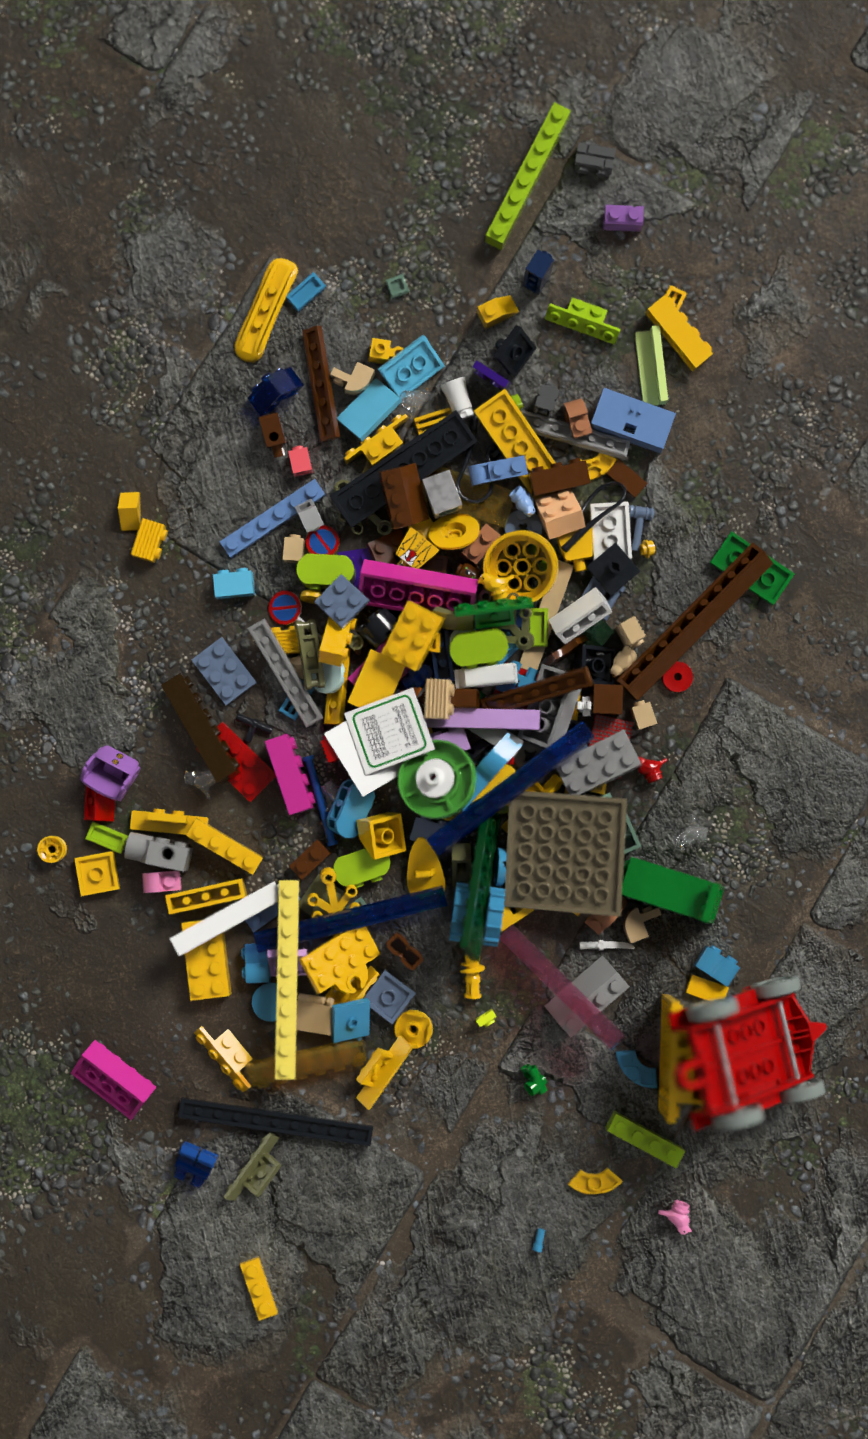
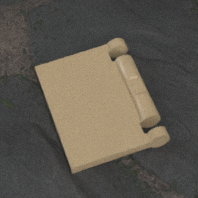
(313, 1014)

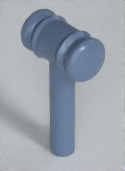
(640, 514)

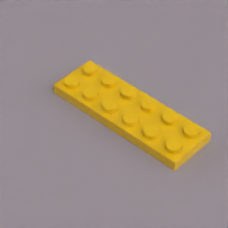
(513, 434)

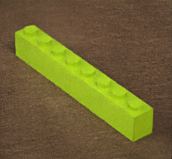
(527, 176)

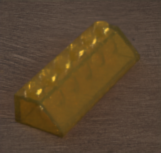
(310, 1061)

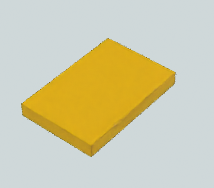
(376, 680)

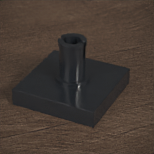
(514, 351)
(613, 569)

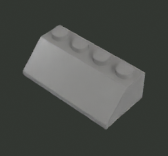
(599, 984)

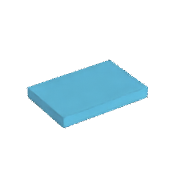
(411, 366)
(369, 409)

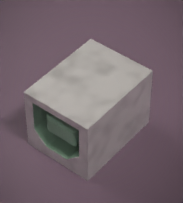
(442, 494)

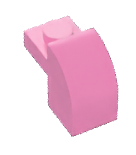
(161, 881)

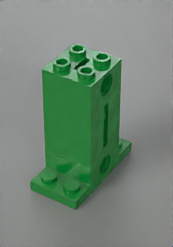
(672, 889)

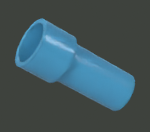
(538, 1245)

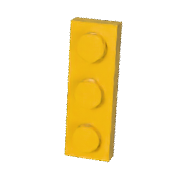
(259, 1288)

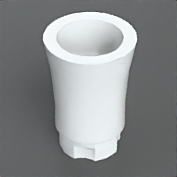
(458, 397)

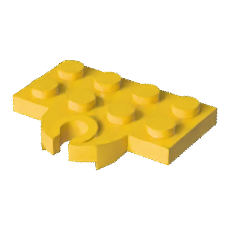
(340, 961)

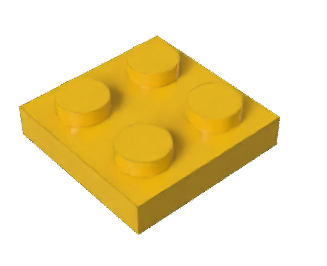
(97, 873)

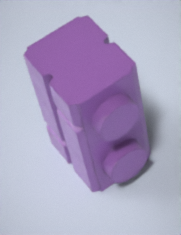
(623, 218)

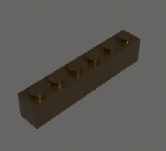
(200, 728)

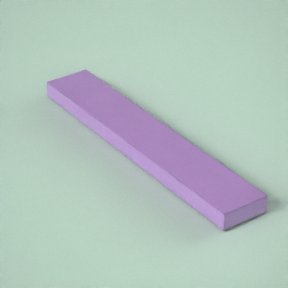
(489, 719)

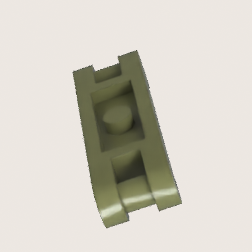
(309, 654)

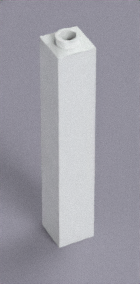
(226, 919)

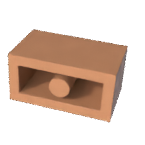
(476, 551)

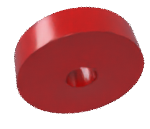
(682, 684)

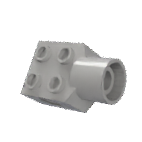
(154, 852)

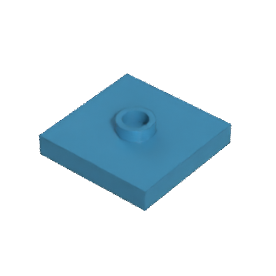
(350, 1020)

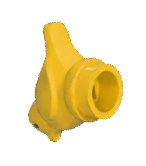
(495, 585)

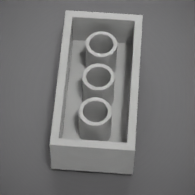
(554, 713)
(599, 764)

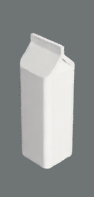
(486, 676)

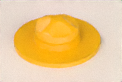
(454, 531)

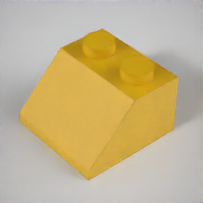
(382, 834)

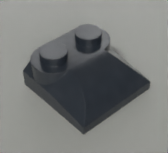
(598, 661)

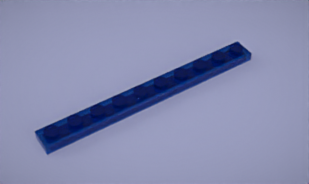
(510, 788)
(357, 917)

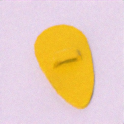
(424, 867)

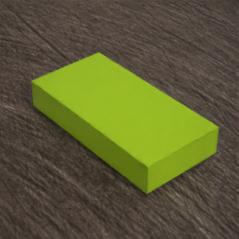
(539, 626)
(107, 837)

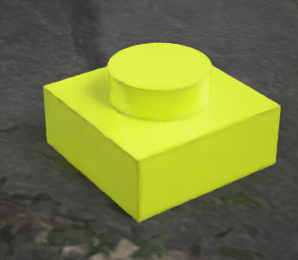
(486, 1018)

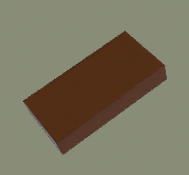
(622, 473)

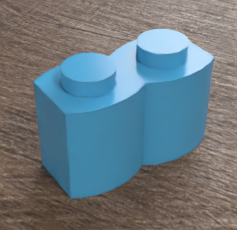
(256, 965)
(716, 965)

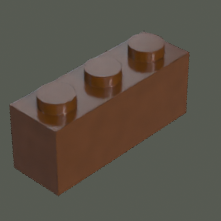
(558, 477)

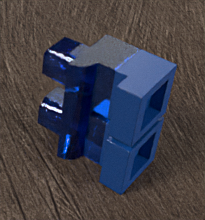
(186, 1163)

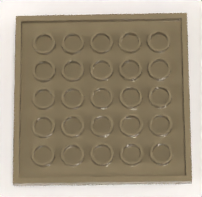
(566, 853)

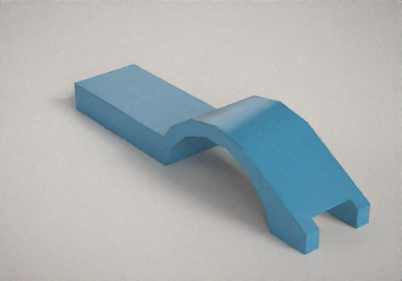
(493, 763)

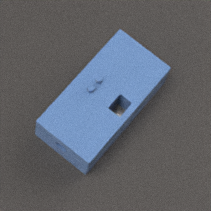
(632, 420)

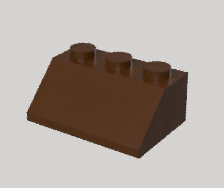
(403, 496)

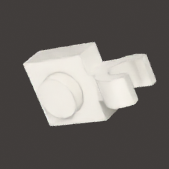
(585, 706)

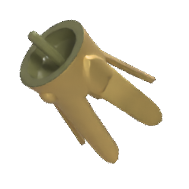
(356, 644)

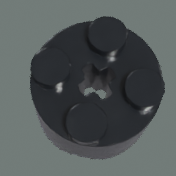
(378, 627)

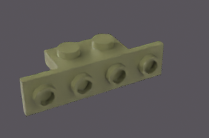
(258, 1170)

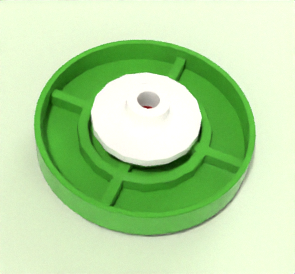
(438, 781)

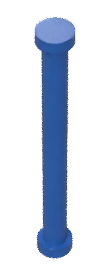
(319, 799)

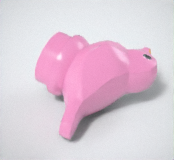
(678, 1216)

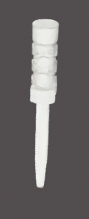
(600, 945)

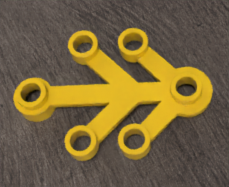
(334, 905)

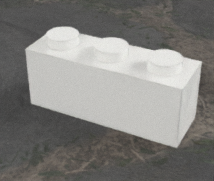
(580, 615)

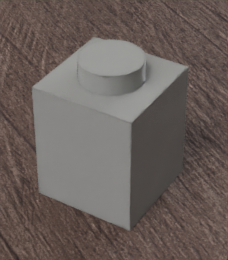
(309, 515)

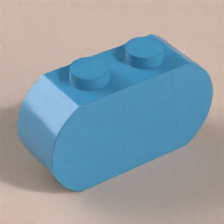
(347, 808)

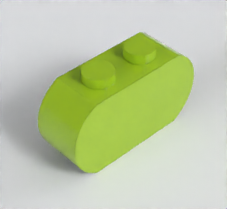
(321, 570)
(479, 647)
(360, 867)

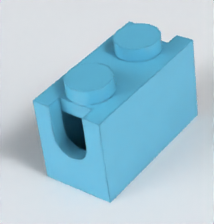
(233, 583)

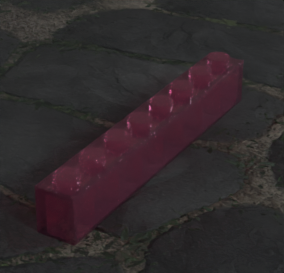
(562, 987)

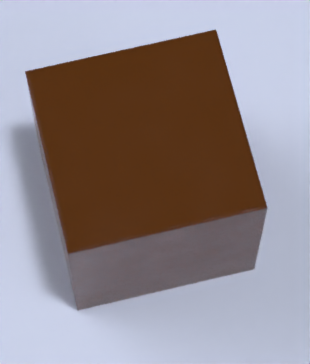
(606, 699)

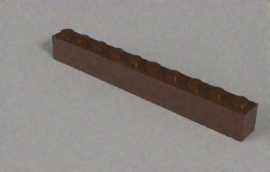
(695, 621)

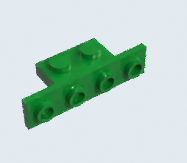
(493, 613)

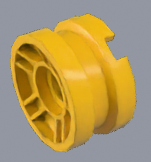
(45, 853)

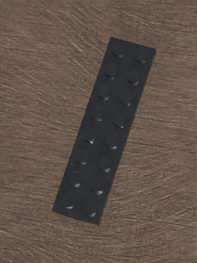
(429, 452)

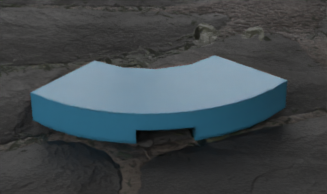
(635, 1070)

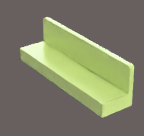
(651, 366)

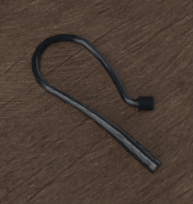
(491, 448)
(580, 533)

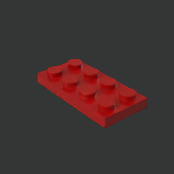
(254, 773)

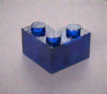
(274, 390)

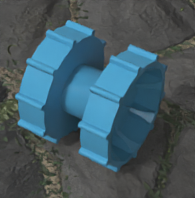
(493, 917)

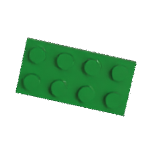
(769, 584)

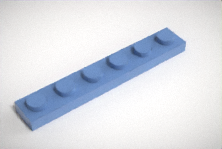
(270, 519)

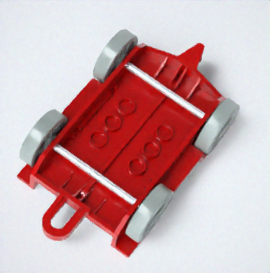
(748, 1053)

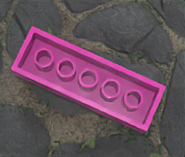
(394, 585)

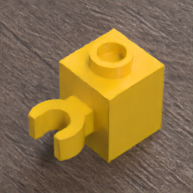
(381, 351)

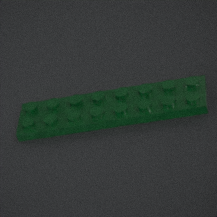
(480, 887)

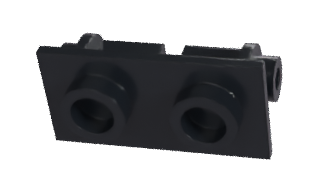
(481, 750)

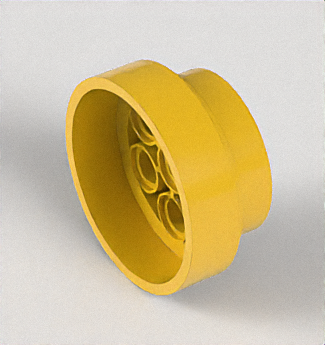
(499, 552)

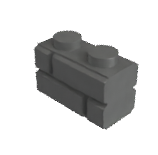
(594, 159)
(546, 400)

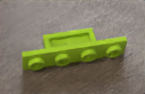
(584, 319)

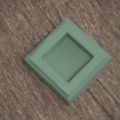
(397, 286)

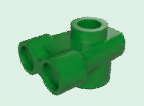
(536, 1081)

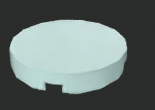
(333, 678)

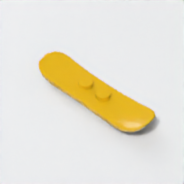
(265, 309)

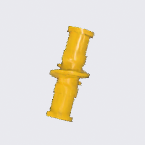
(472, 978)

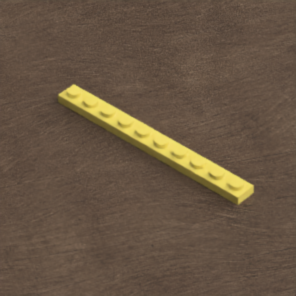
(287, 979)

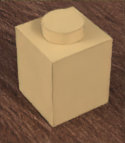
(293, 548)
(643, 715)

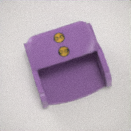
(110, 773)

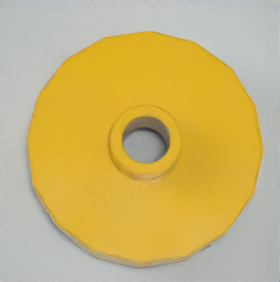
(414, 1018)

